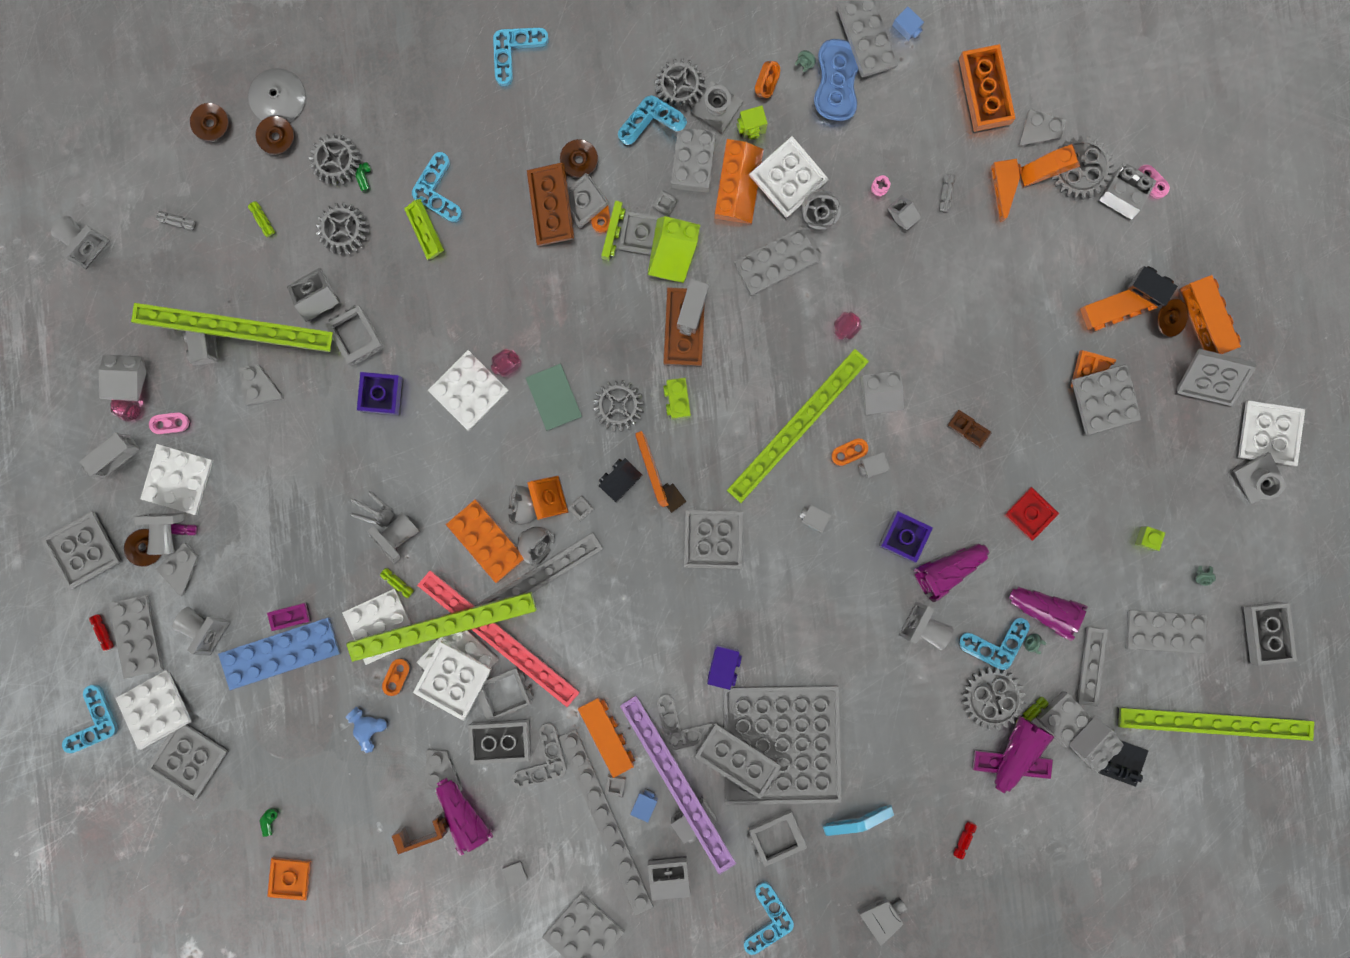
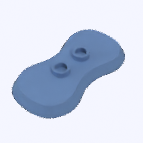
(836, 94)

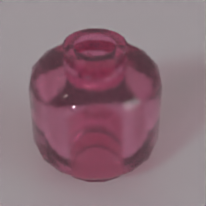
(847, 325)
(505, 362)
(125, 409)

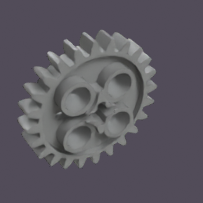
(1084, 184)
(978, 706)

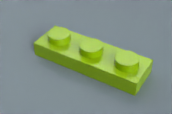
(423, 229)
(613, 231)

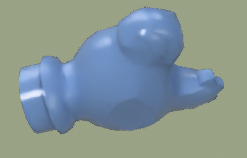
(365, 727)

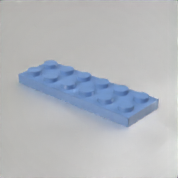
(279, 653)

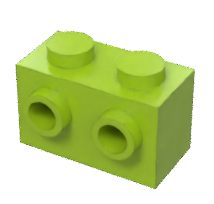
(752, 123)
(678, 398)

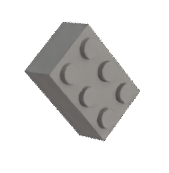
(693, 160)
(1270, 633)
(499, 742)

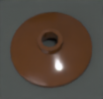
(203, 115)
(268, 128)
(576, 149)
(1173, 318)
(135, 555)

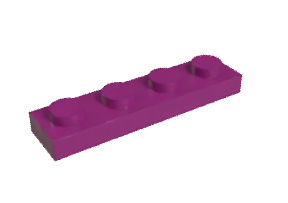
(991, 762)

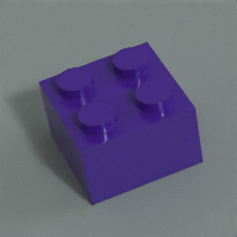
(379, 393)
(906, 536)
(723, 667)

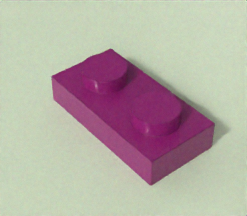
(288, 617)

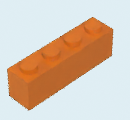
(1114, 309)
(606, 736)

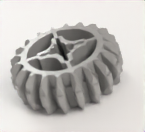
(674, 80)
(328, 163)
(354, 214)
(606, 393)

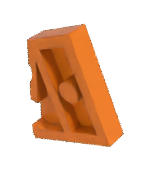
(1091, 363)

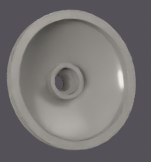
(286, 103)

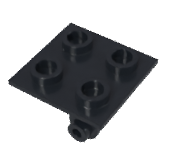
(1127, 764)

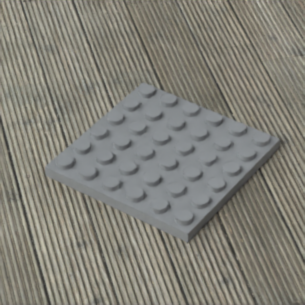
(795, 730)

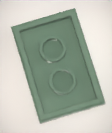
(553, 397)

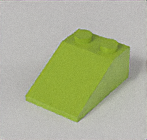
(672, 248)

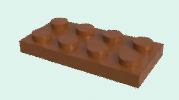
(550, 204)
(681, 348)

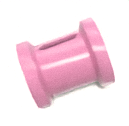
(886, 185)

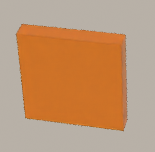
(547, 497)
(289, 878)

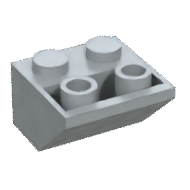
(1127, 190)
(669, 878)

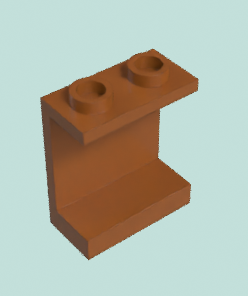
(403, 843)

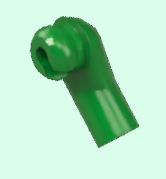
(360, 175)
(266, 820)

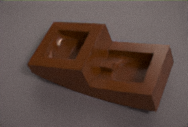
(969, 429)

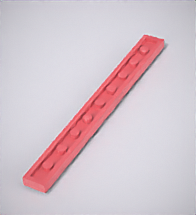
(502, 641)

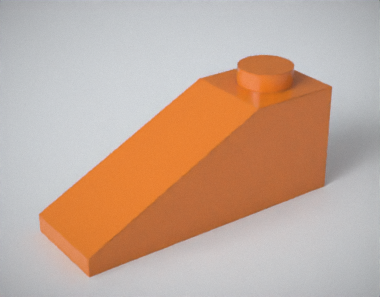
(1050, 165)
(1005, 180)

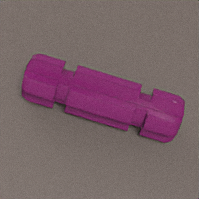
(183, 529)

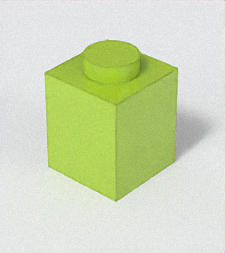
(1150, 538)

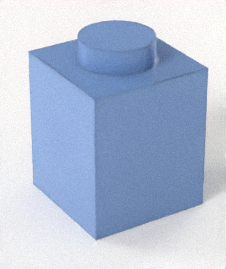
(908, 24)
(644, 805)

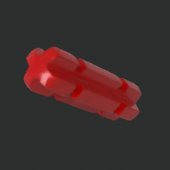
(101, 632)
(965, 840)

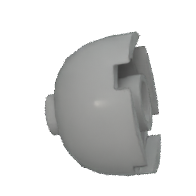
(821, 209)
(521, 506)
(534, 544)

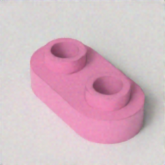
(1155, 193)
(169, 423)

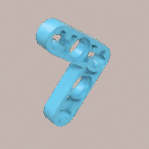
(511, 43)
(652, 112)
(430, 187)
(1003, 651)
(100, 722)
(860, 824)
(773, 925)

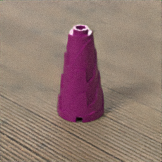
(947, 572)
(1056, 613)
(1024, 748)
(464, 823)

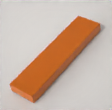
(651, 469)

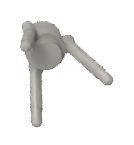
(383, 517)

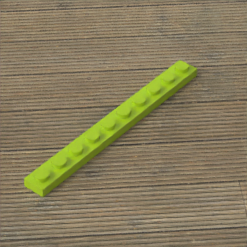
(231, 327)
(797, 426)
(441, 626)
(1216, 724)

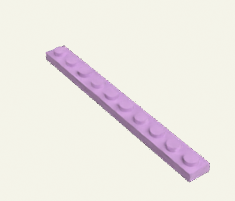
(678, 785)

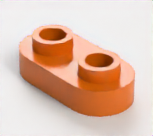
(767, 79)
(604, 215)
(849, 452)
(395, 676)

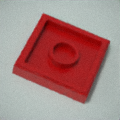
(1031, 513)

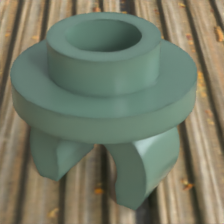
(806, 59)
(1205, 578)
(1033, 643)

